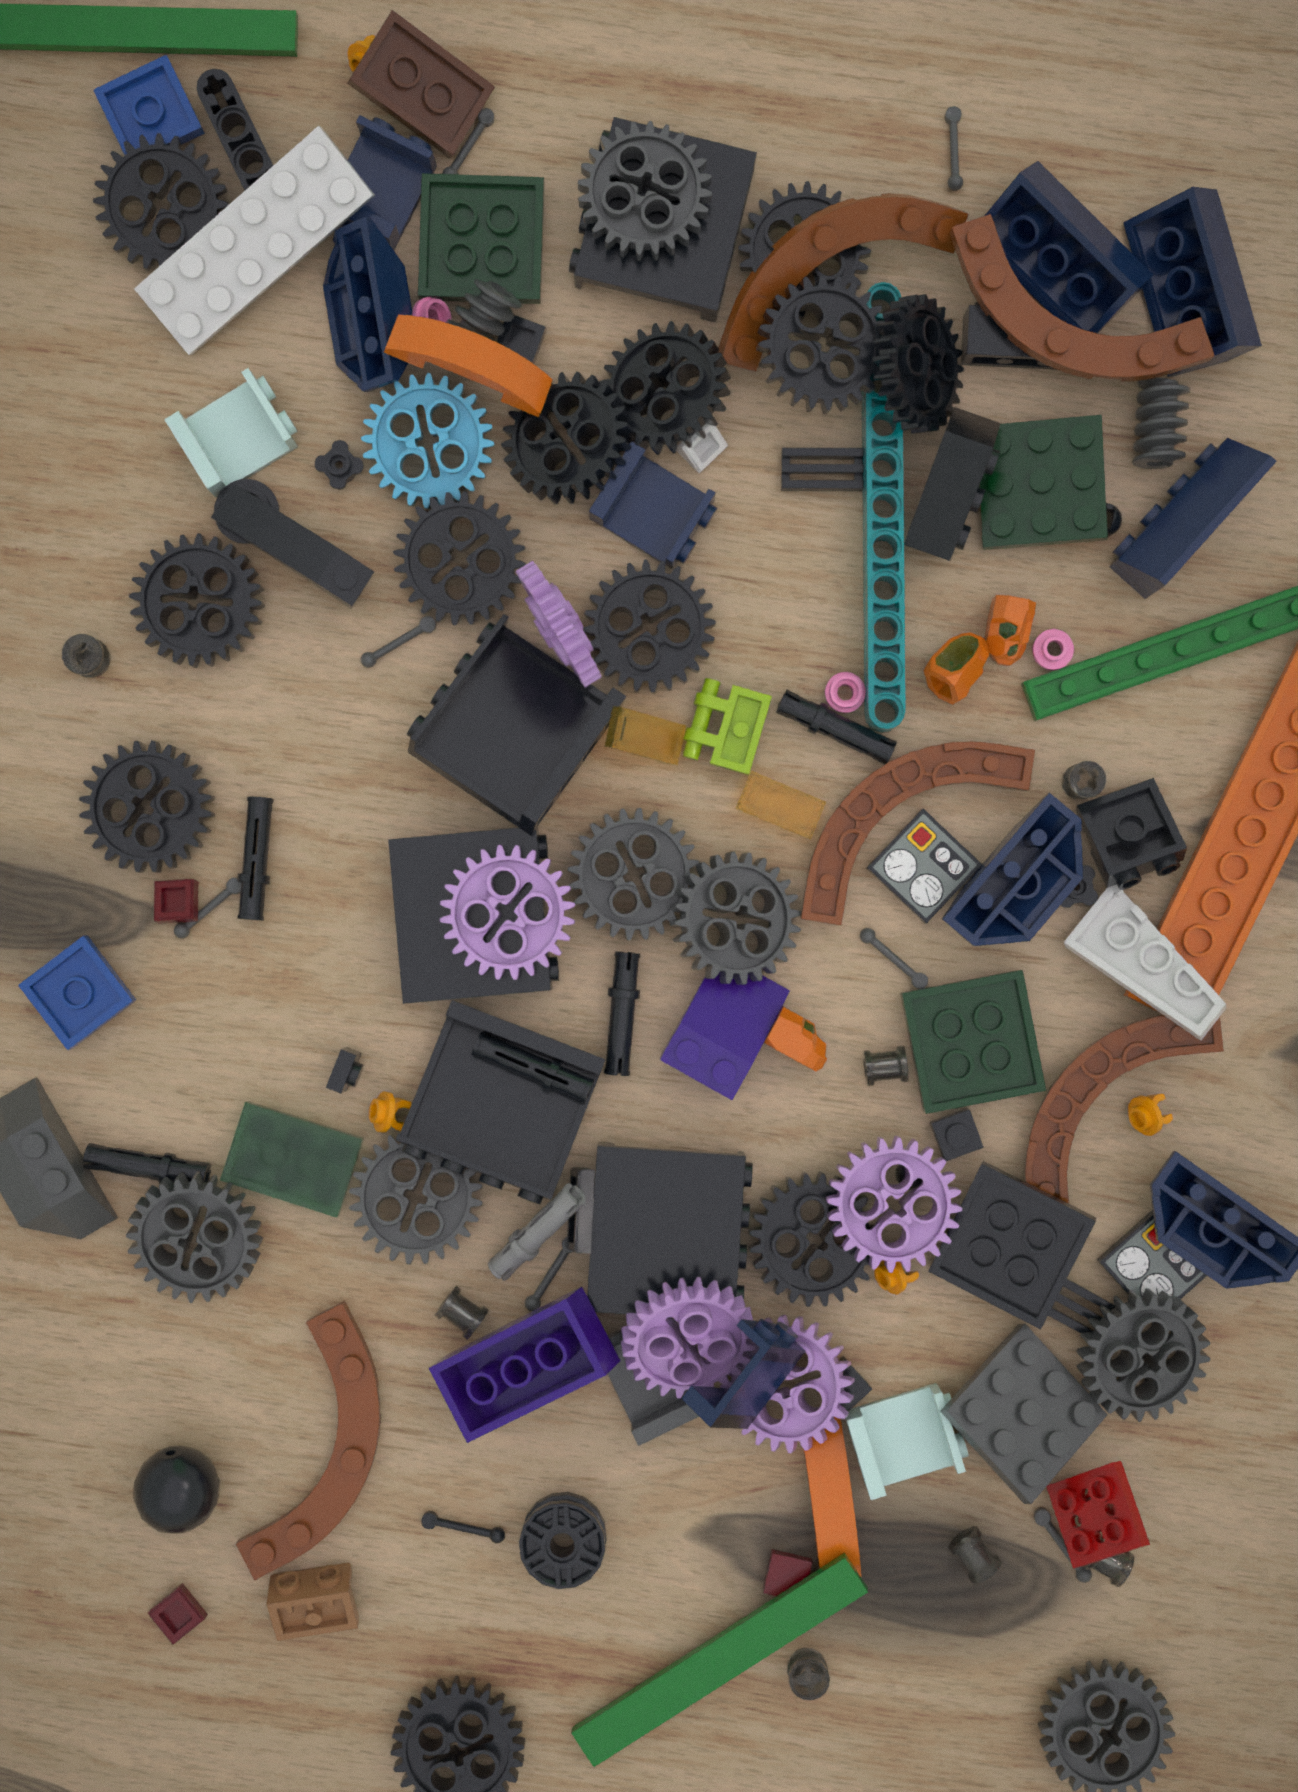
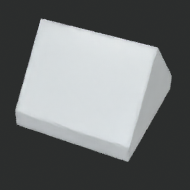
(703, 450)

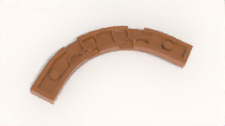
(817, 240)
(1057, 342)
(883, 791)
(1087, 1078)
(352, 1454)

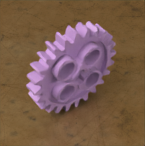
(558, 623)
(478, 888)
(918, 1232)
(671, 1358)
(799, 1418)

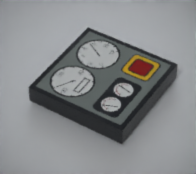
(924, 866)
(1142, 1253)

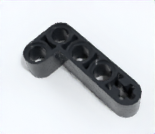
(241, 149)

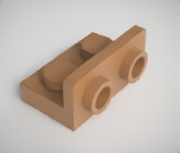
(312, 1601)

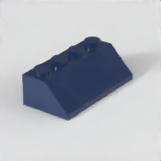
(1064, 251)
(1194, 272)
(1190, 515)

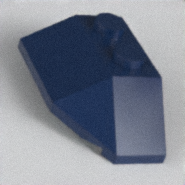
(363, 297)
(1021, 878)
(1219, 1228)

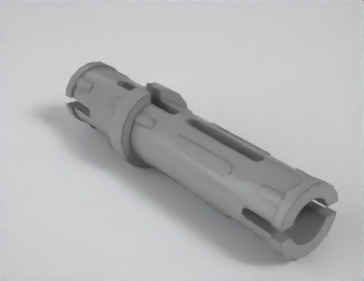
(525, 1243)

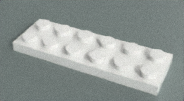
(255, 241)

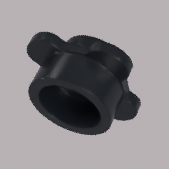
(341, 476)
(1086, 892)

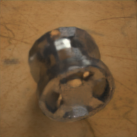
(95, 659)
(809, 1684)

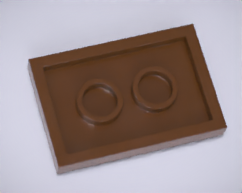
(421, 84)

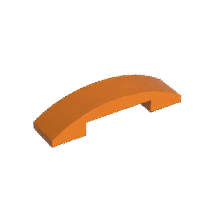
(470, 356)
(832, 1499)

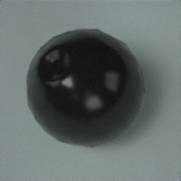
(176, 1489)

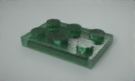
(292, 1159)

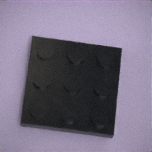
(1013, 1245)

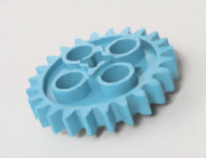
(392, 450)

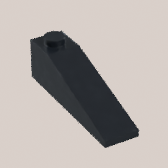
(988, 344)
(293, 545)

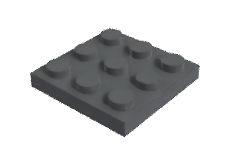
(1024, 1413)

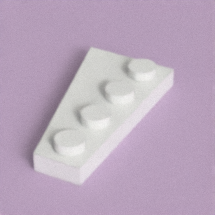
(1138, 957)

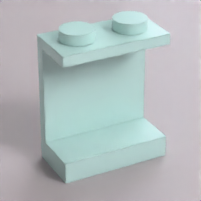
(234, 434)
(904, 1438)

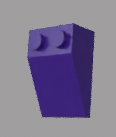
(724, 1031)

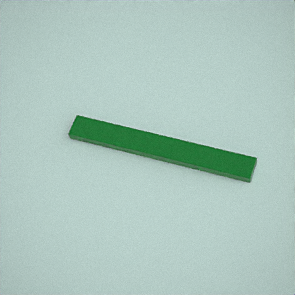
(148, 30)
(1162, 654)
(719, 1659)

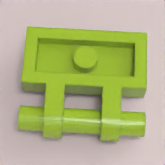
(739, 729)

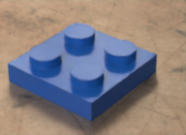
(147, 104)
(77, 992)

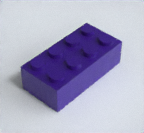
(525, 1365)

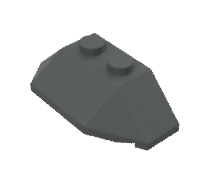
(45, 1170)

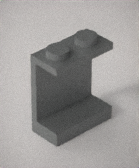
(647, 1409)

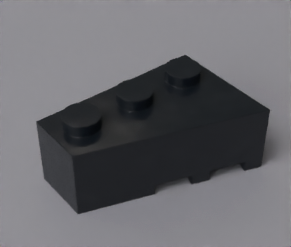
(954, 484)

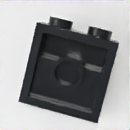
(1132, 834)

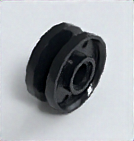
(559, 1565)

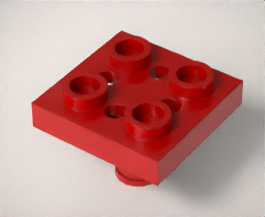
(1108, 1511)

